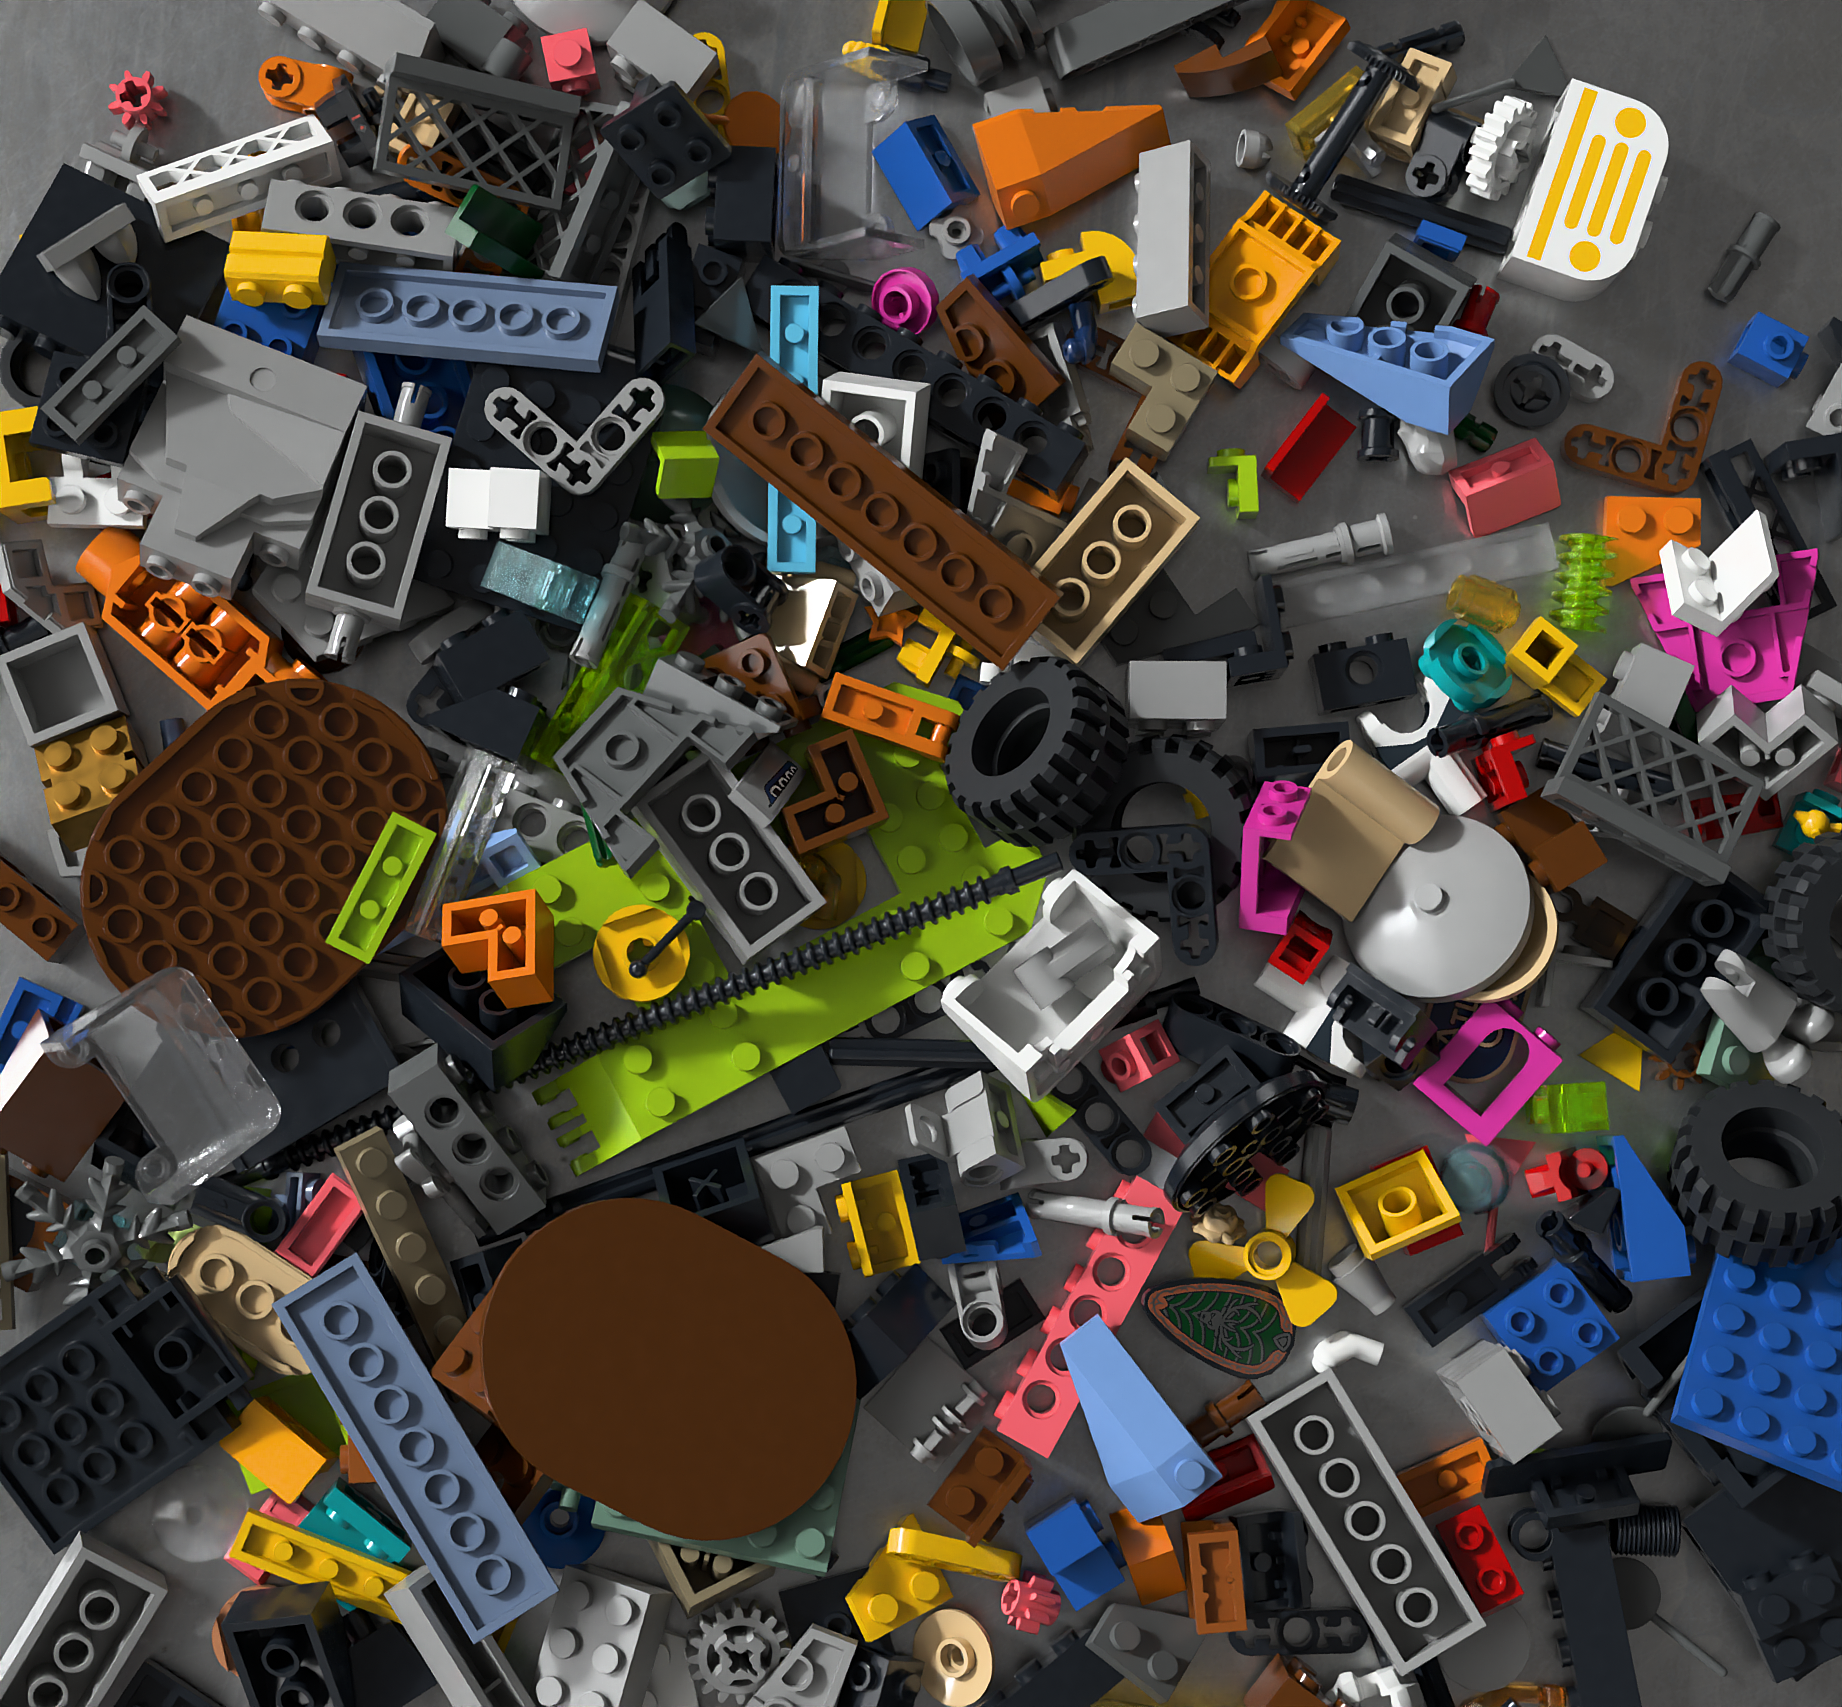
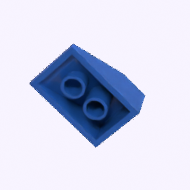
(1643, 1229)

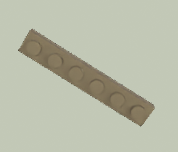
(403, 1240)

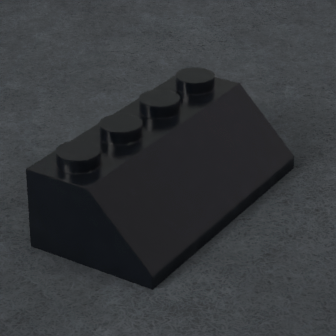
(1658, 973)

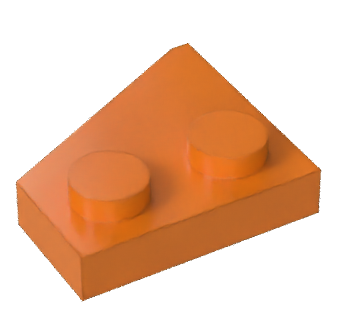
(1644, 529)

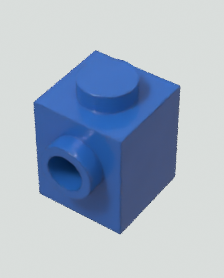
(1770, 350)

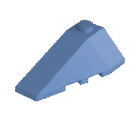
(1409, 373)
(1139, 1438)

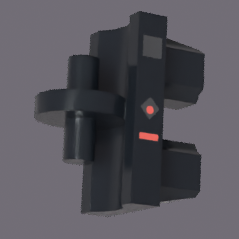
(344, 105)

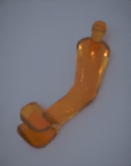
(1545, 1695)

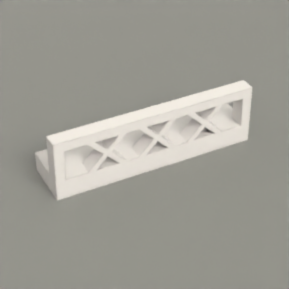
(243, 181)

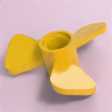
(1302, 1290)

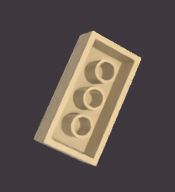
(1109, 559)

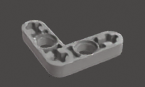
(587, 447)

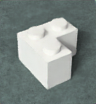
(499, 501)

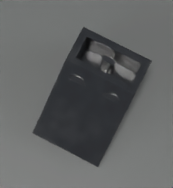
(1292, 752)

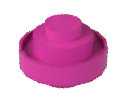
(906, 299)

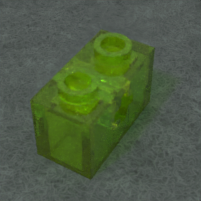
(1568, 1108)

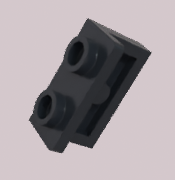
(1274, 1560)
(881, 1680)

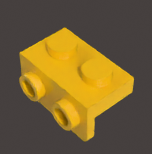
(878, 1223)

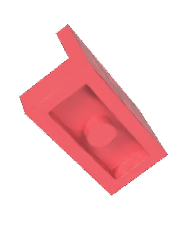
(1506, 487)

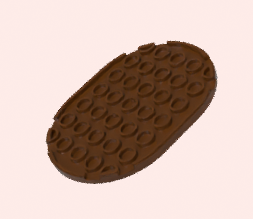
(250, 844)
(667, 1369)

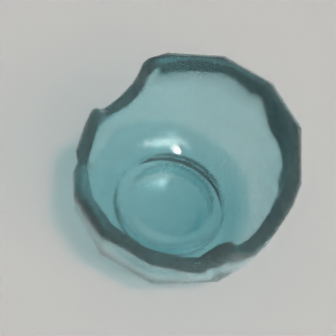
(1477, 1177)

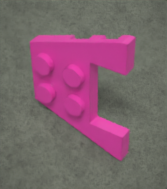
(1753, 654)

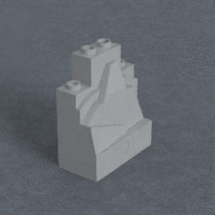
(235, 458)

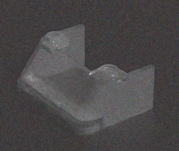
(829, 154)

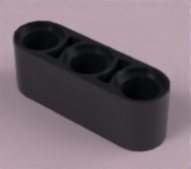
(1203, 1028)
(1118, 1131)

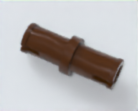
(1226, 1414)

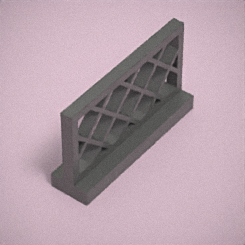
(482, 92)
(597, 204)
(1647, 831)

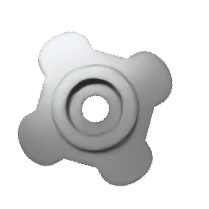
(960, 220)

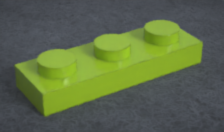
(380, 888)

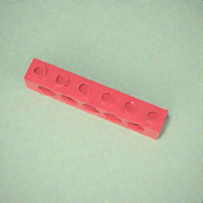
(1043, 1428)

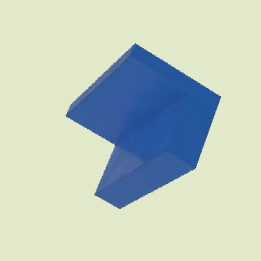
(924, 170)

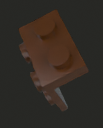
(762, 671)

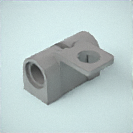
(975, 1133)

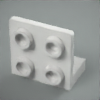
(1719, 588)

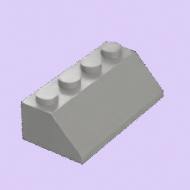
(359, 31)

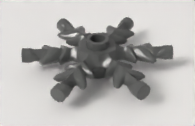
(691, 548)
(93, 1243)

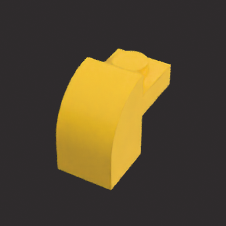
(1119, 257)
(1548, 663)

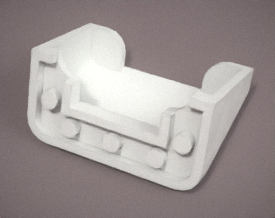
(1044, 1045)

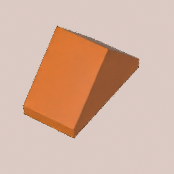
(1148, 1556)

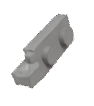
(1069, 400)

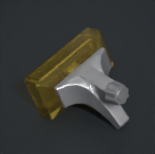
(1312, 122)

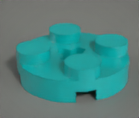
(1466, 686)

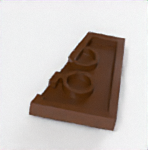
(996, 346)

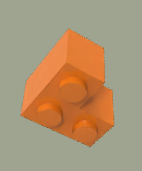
(508, 938)

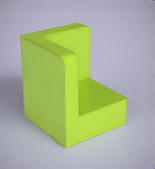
(686, 464)

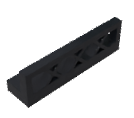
(1737, 507)

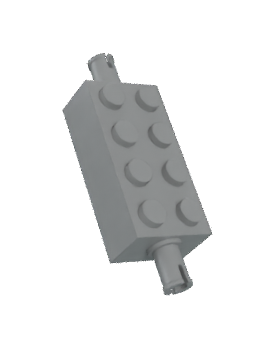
(377, 521)

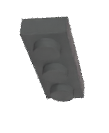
(111, 375)

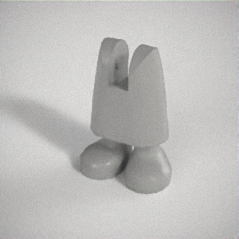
(1762, 1010)

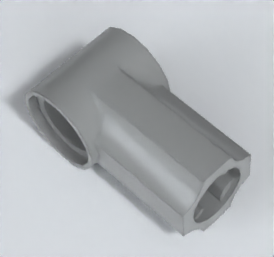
(1055, 969)

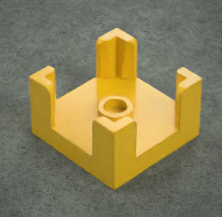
(20, 495)

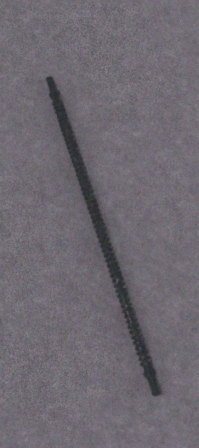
(1004, 882)

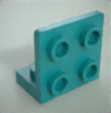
(357, 1523)

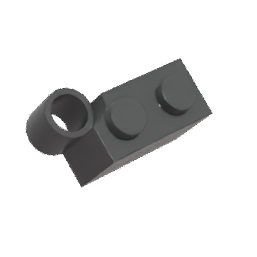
(483, 37)

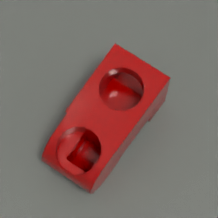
(1764, 816)
(1301, 948)

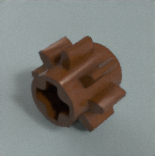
(1690, 1062)

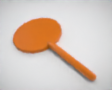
(750, 120)

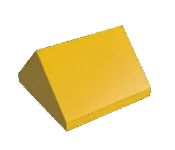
(1397, 1205)

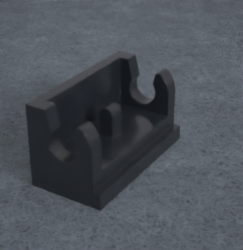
(1380, 1016)

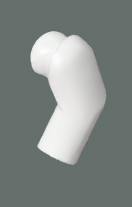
(1344, 1346)

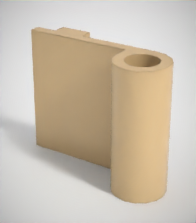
(1351, 829)

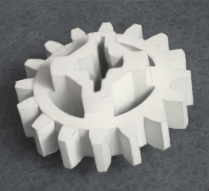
(1501, 148)

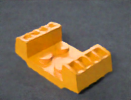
(1255, 283)

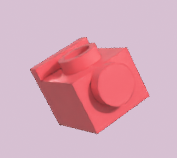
(1127, 1061)

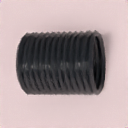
(1650, 1533)

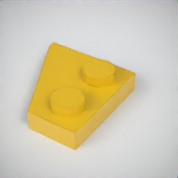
(895, 1591)

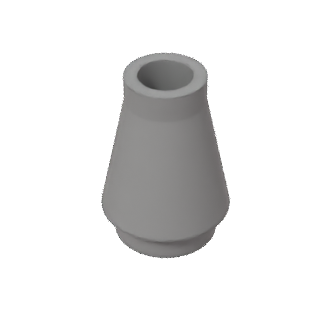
(1361, 1279)

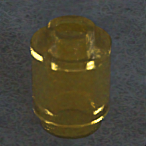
(1483, 603)

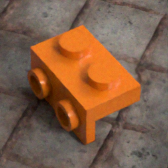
(1301, 40)

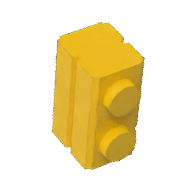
(280, 268)

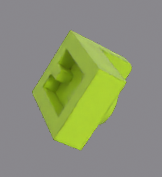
(1243, 489)

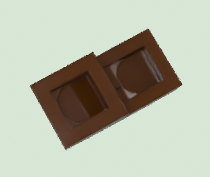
(1213, 75)

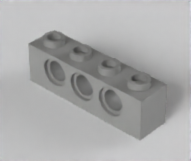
(341, 208)

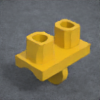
(926, 662)

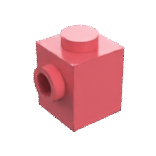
(571, 62)

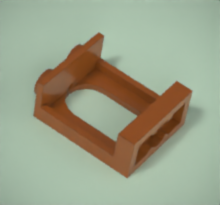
(1213, 1575)

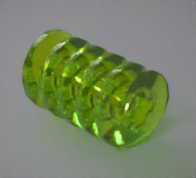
(1582, 582)

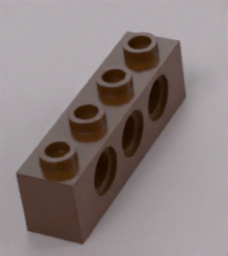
(37, 915)

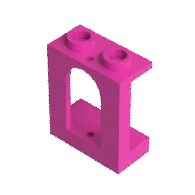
(1267, 894)
(1540, 1064)

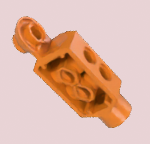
(195, 639)

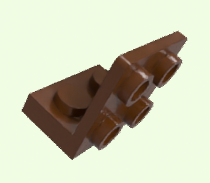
(982, 1486)

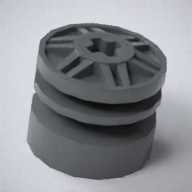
(979, 27)

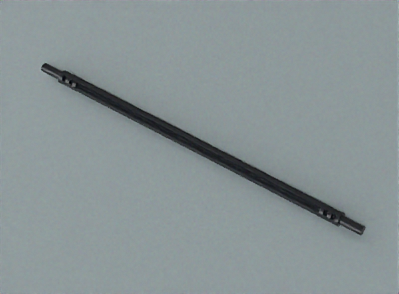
(800, 1125)

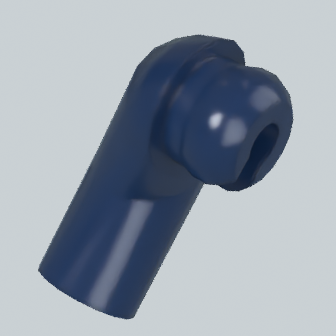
(1084, 344)

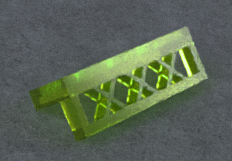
(595, 685)

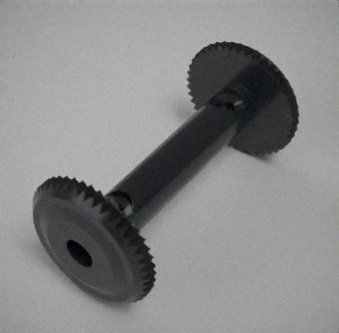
(1342, 131)

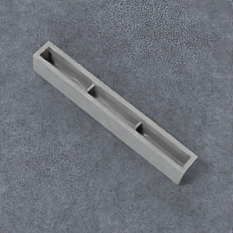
(465, 1671)

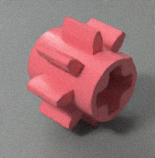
(150, 101)
(1031, 1602)

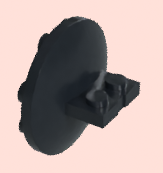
(1227, 1120)

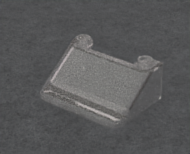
(177, 1075)

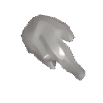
(1428, 451)

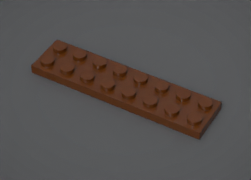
(882, 510)

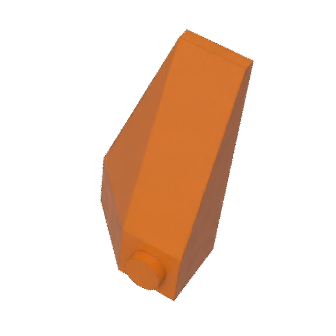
(1057, 158)

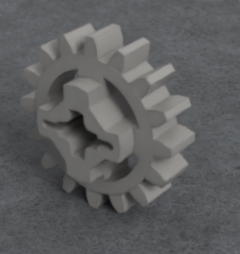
(739, 1631)

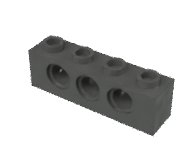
(499, 1198)

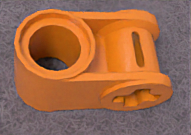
(307, 84)

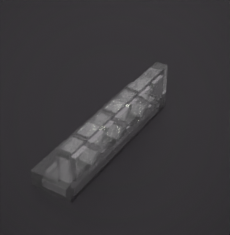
(472, 813)

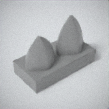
(75, 261)

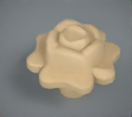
(1219, 1225)

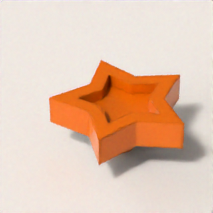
(890, 625)

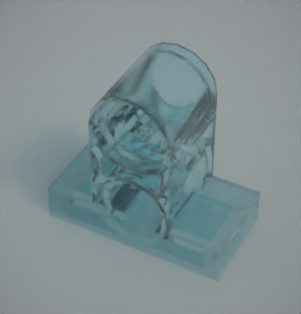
(539, 582)

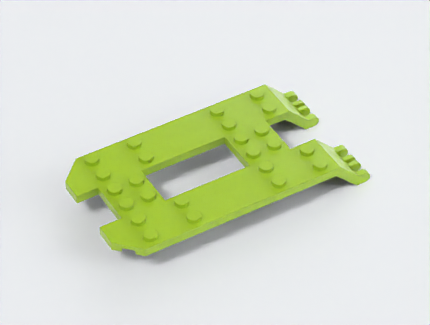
(692, 1064)

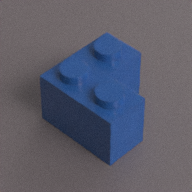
(1074, 1552)

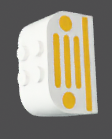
(1588, 195)

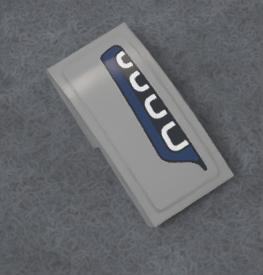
(767, 784)

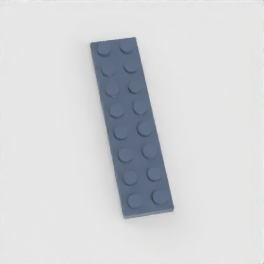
(415, 1448)

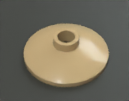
(945, 1672)

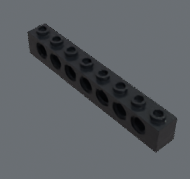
(1047, 471)

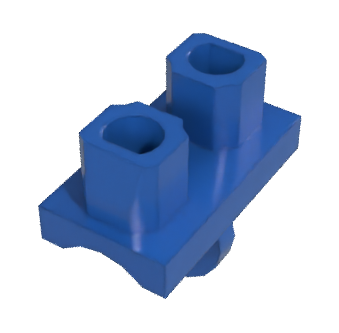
(1007, 269)

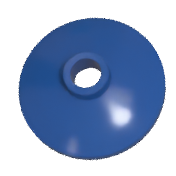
(567, 1542)

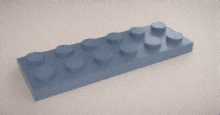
(469, 317)

